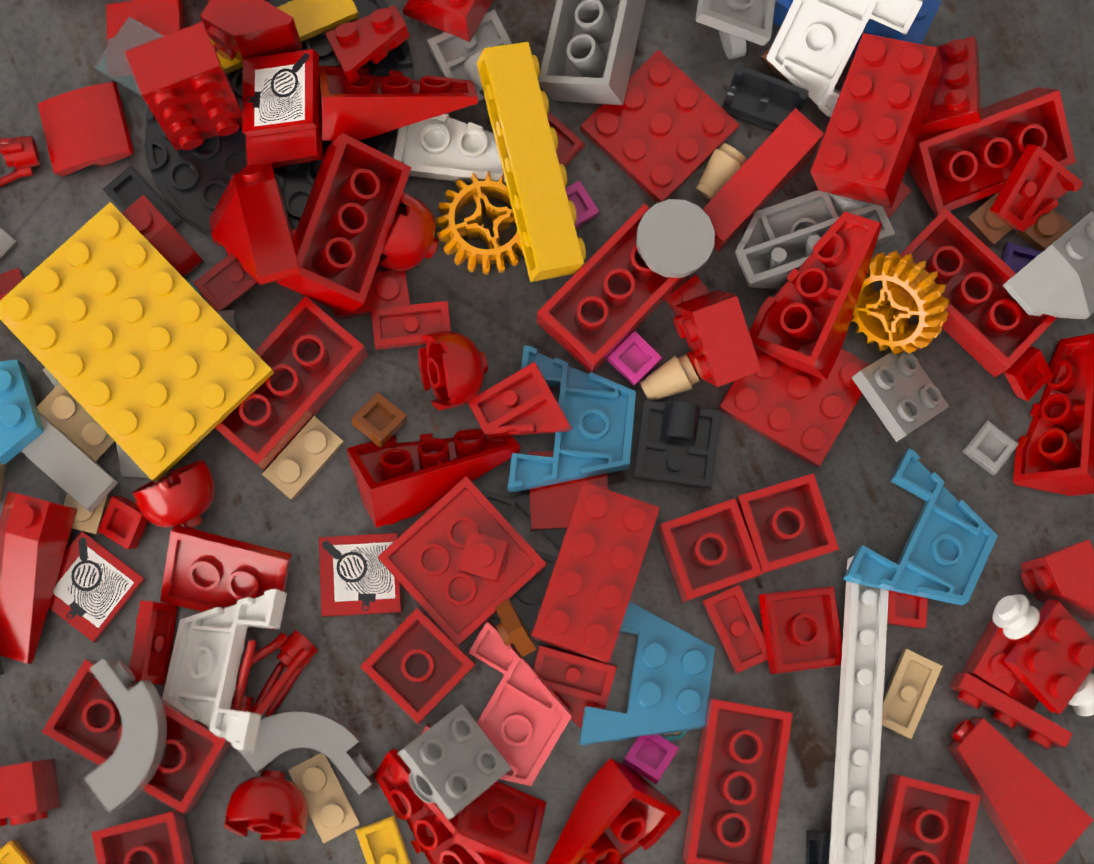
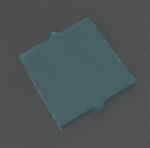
(114, 61)

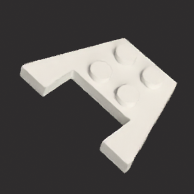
(821, 37)
(208, 661)

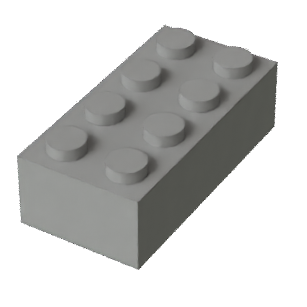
(591, 50)

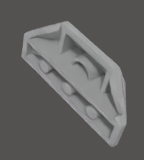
(786, 232)
(1060, 277)

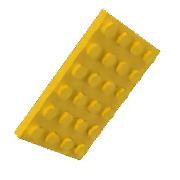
(132, 342)

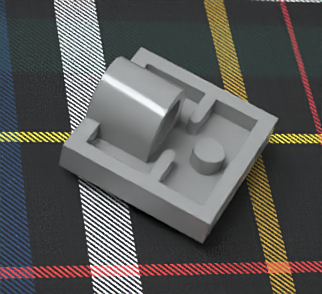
(459, 57)
(900, 393)
(453, 762)

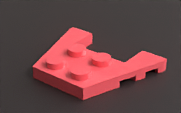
(523, 712)

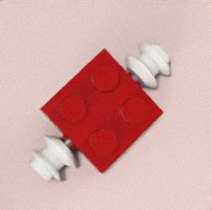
(1051, 653)

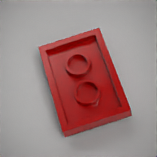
(218, 571)

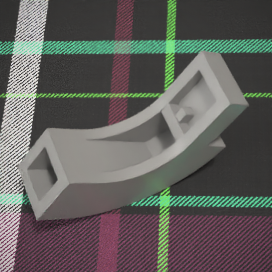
(314, 731)
(141, 739)

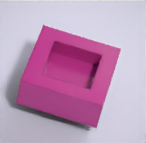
(584, 206)
(634, 358)
(651, 756)

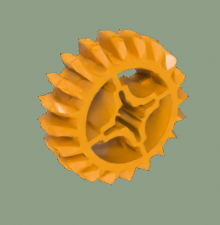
(472, 225)
(905, 292)

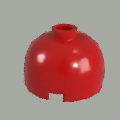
(410, 236)
(451, 368)
(177, 496)
(268, 807)

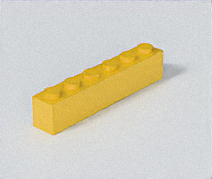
(530, 161)

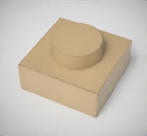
(85, 520)

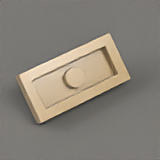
(75, 422)
(303, 458)
(908, 692)
(326, 797)

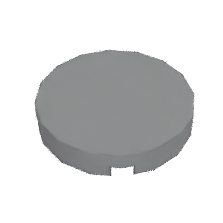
(675, 238)

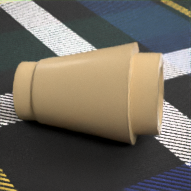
(719, 170)
(670, 379)

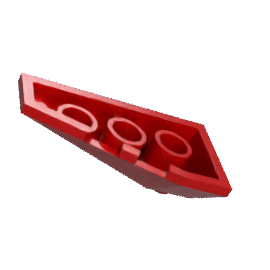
(385, 103)
(255, 225)
(815, 306)
(1060, 439)
(416, 474)
(31, 556)
(613, 818)
(427, 821)

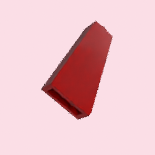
(762, 176)
(1020, 800)

